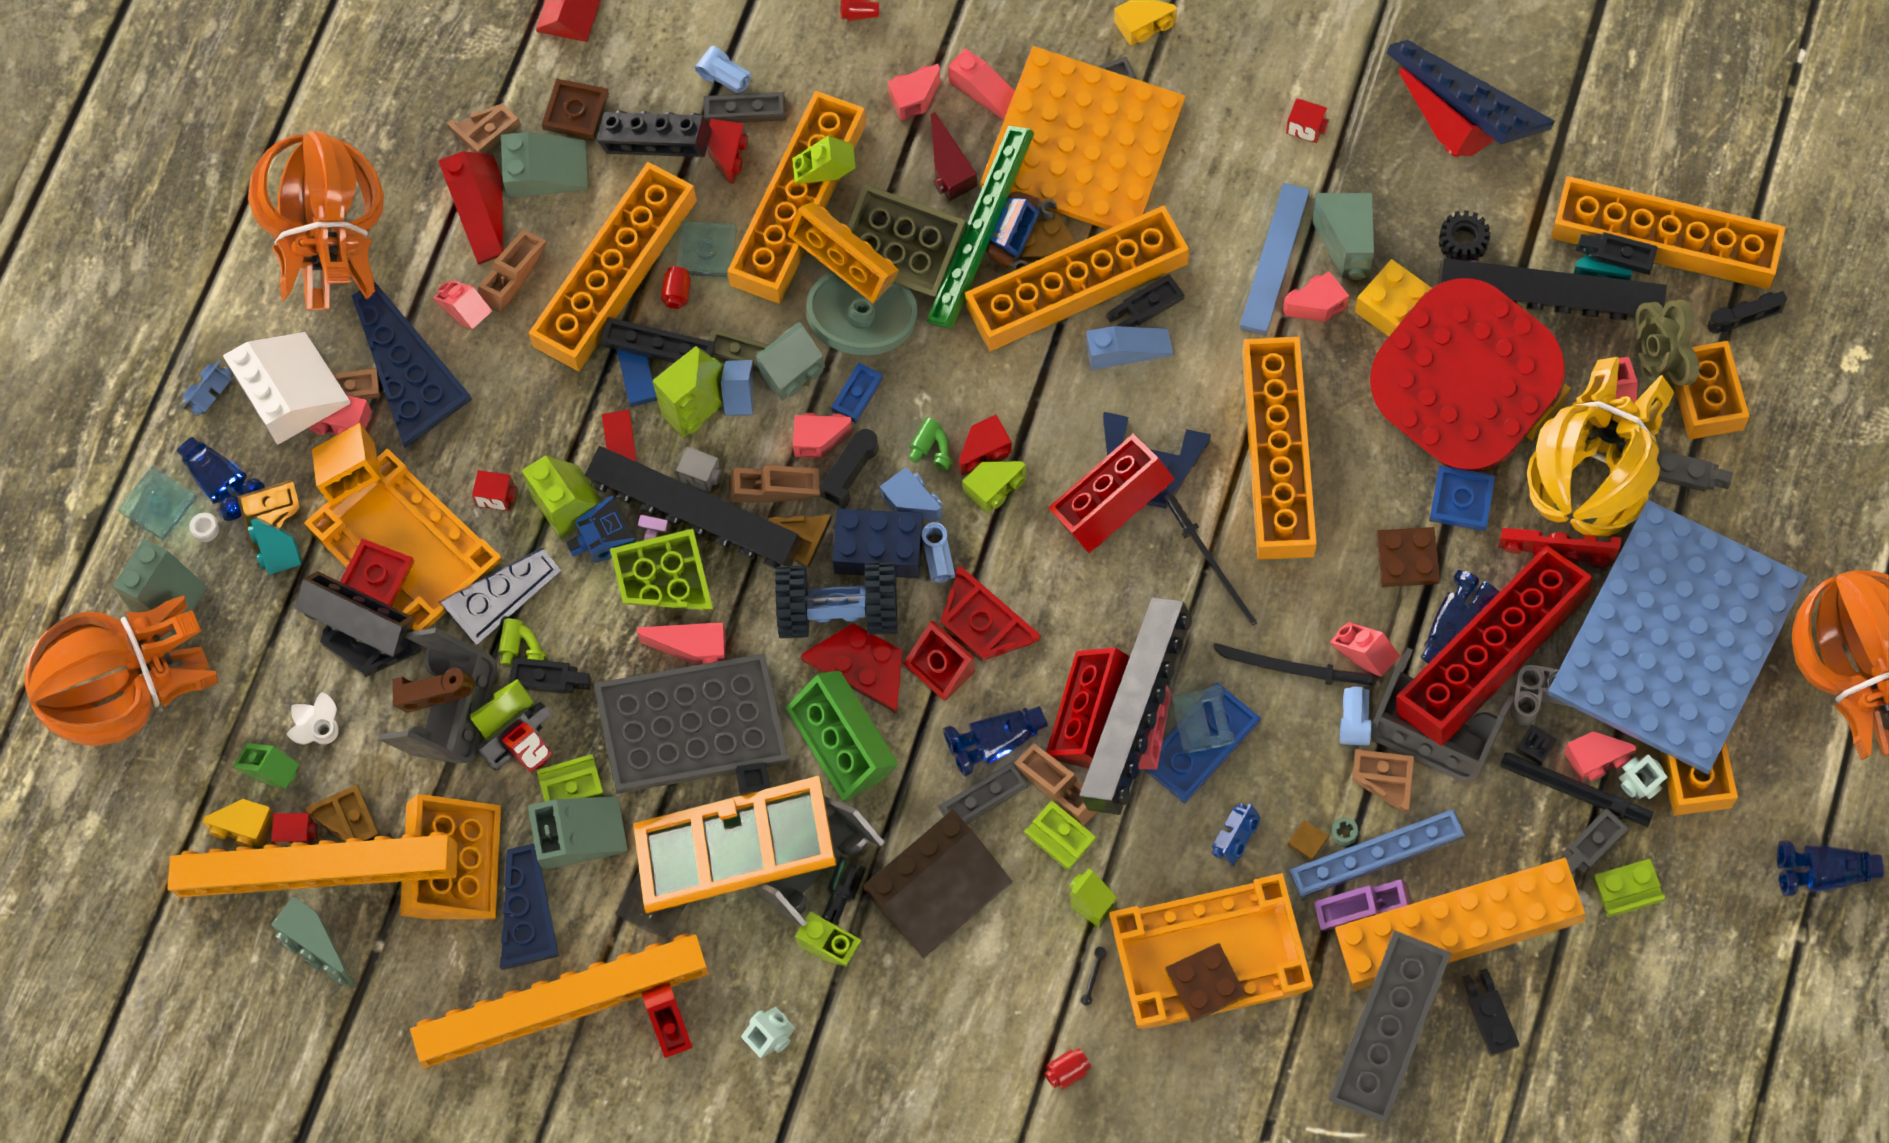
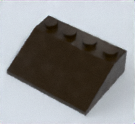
(937, 883)

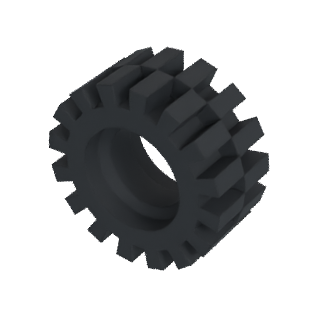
(1467, 223)

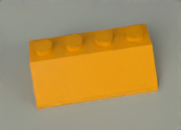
(842, 251)

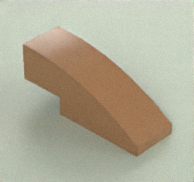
(511, 270)
(773, 484)
(1054, 782)

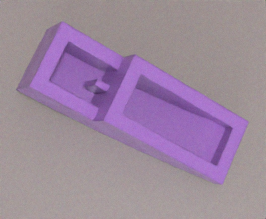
(1361, 904)

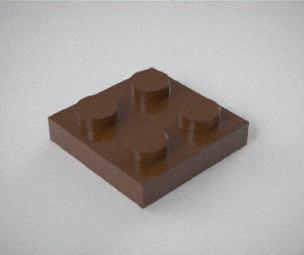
(575, 109)
(1408, 557)
(1205, 982)

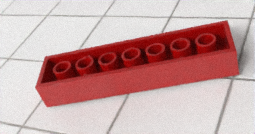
(1493, 645)

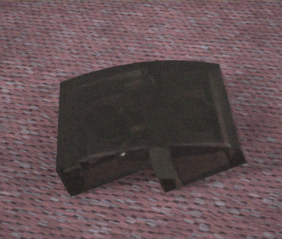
(657, 922)

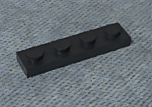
(650, 341)

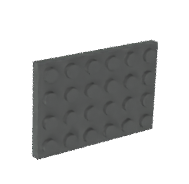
(690, 723)

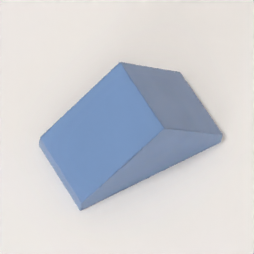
(738, 387)

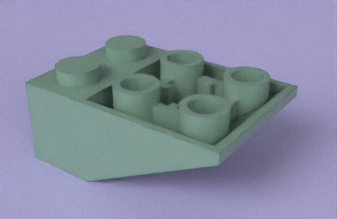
(577, 830)
(305, 931)

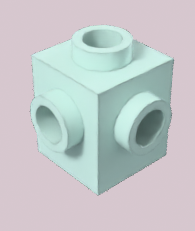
(1652, 776)
(768, 1032)

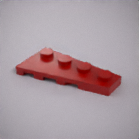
(1584, 549)

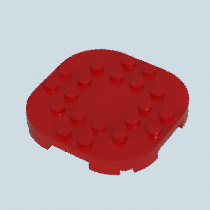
(1467, 374)

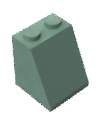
(1346, 231)
(156, 577)

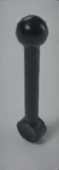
(1100, 954)

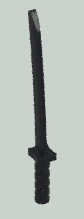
(1190, 529)
(1328, 674)

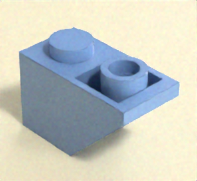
(907, 494)

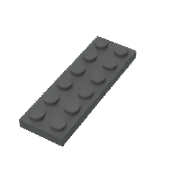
(1389, 1026)

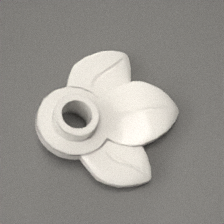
(312, 720)

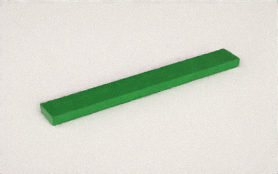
(980, 227)

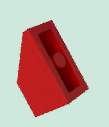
(666, 1020)

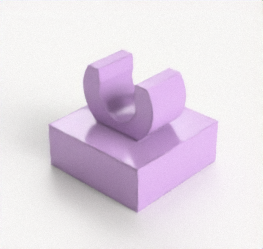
(654, 526)

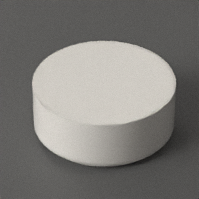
(204, 527)

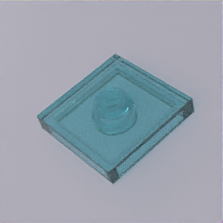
(706, 248)
(157, 503)

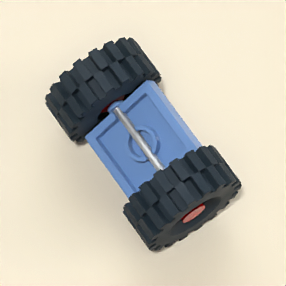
(797, 607)

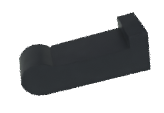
(848, 466)

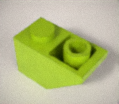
(824, 161)
(992, 482)
(1092, 897)
(827, 940)

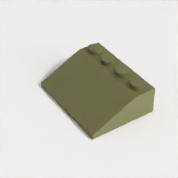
(909, 235)

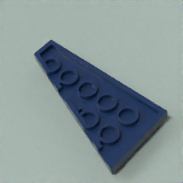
(1484, 105)
(412, 375)

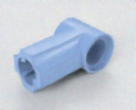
(717, 66)
(937, 554)
(1355, 724)

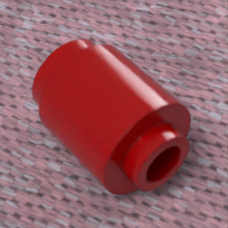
(676, 287)
(1067, 1069)

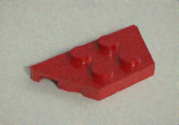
(983, 620)
(864, 660)

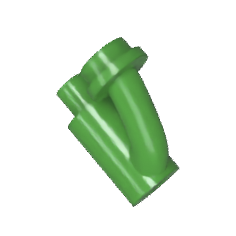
(929, 432)

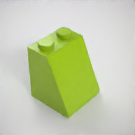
(560, 492)

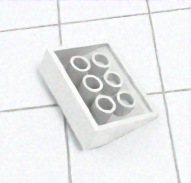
(286, 383)

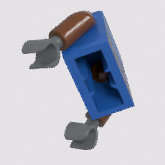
(1015, 227)

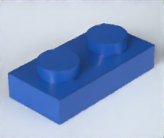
(857, 392)

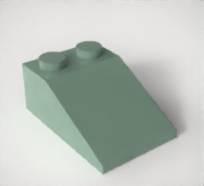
(543, 164)

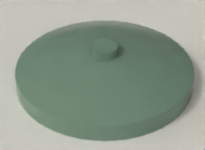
(856, 325)

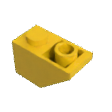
(1143, 18)
(243, 821)

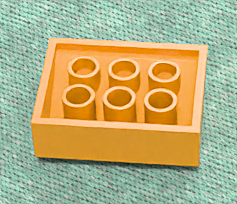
(477, 832)

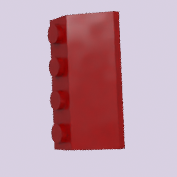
(1111, 493)
(1086, 704)

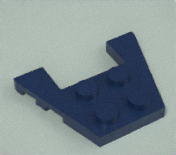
(1177, 465)

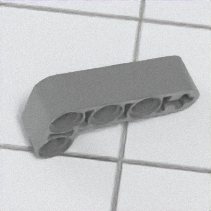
(1534, 694)

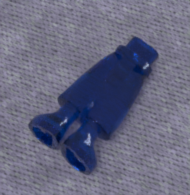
(215, 474)
(1454, 614)
(993, 736)
(1828, 866)

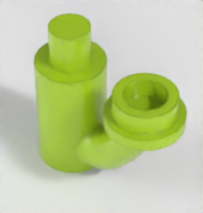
(510, 640)

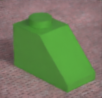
(267, 765)

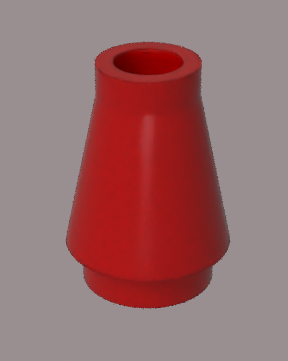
(858, 9)

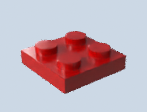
(377, 571)

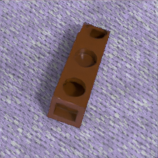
(432, 691)

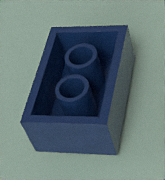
(877, 537)

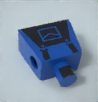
(600, 531)

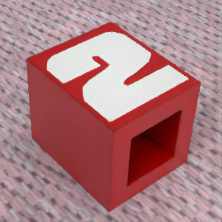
(1307, 120)
(494, 490)
(527, 747)
(293, 828)

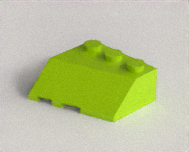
(690, 391)
(662, 572)

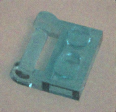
(1192, 720)

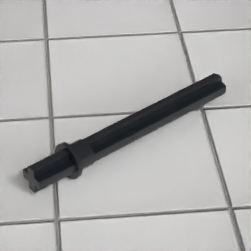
(1577, 789)

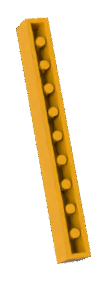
(313, 865)
(557, 1001)

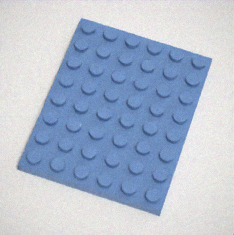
(1677, 636)

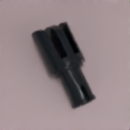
(840, 892)

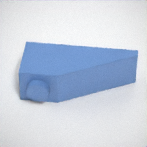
(1126, 345)

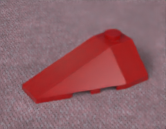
(1449, 125)
(477, 195)

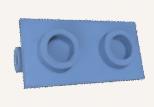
(213, 379)

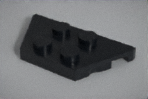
(362, 656)

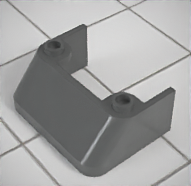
(449, 728)
(1459, 757)
(849, 836)

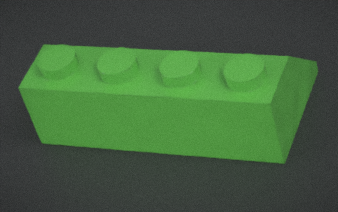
(841, 734)

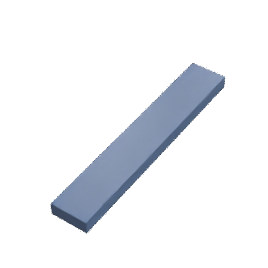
(1274, 259)
(1376, 853)

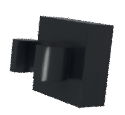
(1536, 745)
(752, 778)

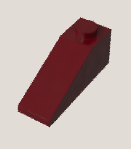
(952, 169)

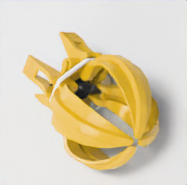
(1602, 425)

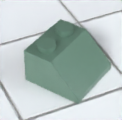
(790, 362)

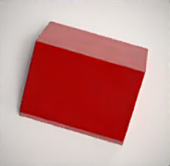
(568, 18)
(940, 661)

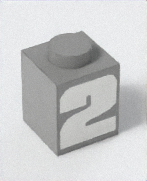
(699, 469)

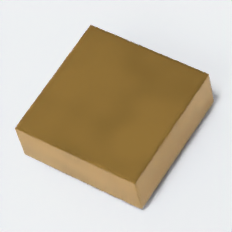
(1307, 840)

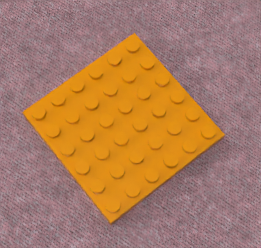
(1092, 140)

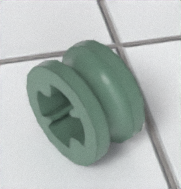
(1336, 828)

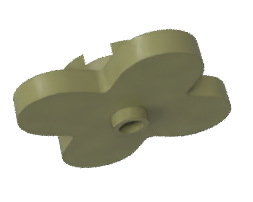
(1666, 343)

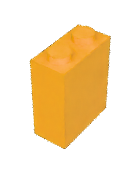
(345, 464)

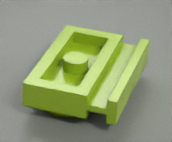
(571, 780)
(1060, 835)
(1628, 888)

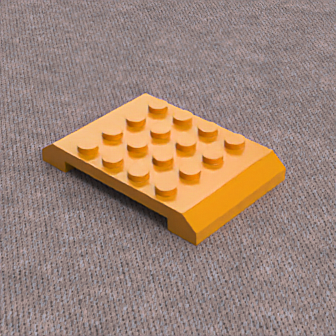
(413, 521)
(1249, 923)

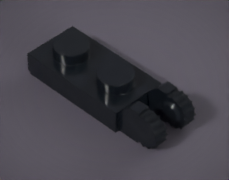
(1147, 302)
(1746, 313)
(1491, 1015)

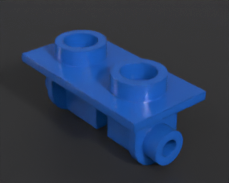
(1243, 822)

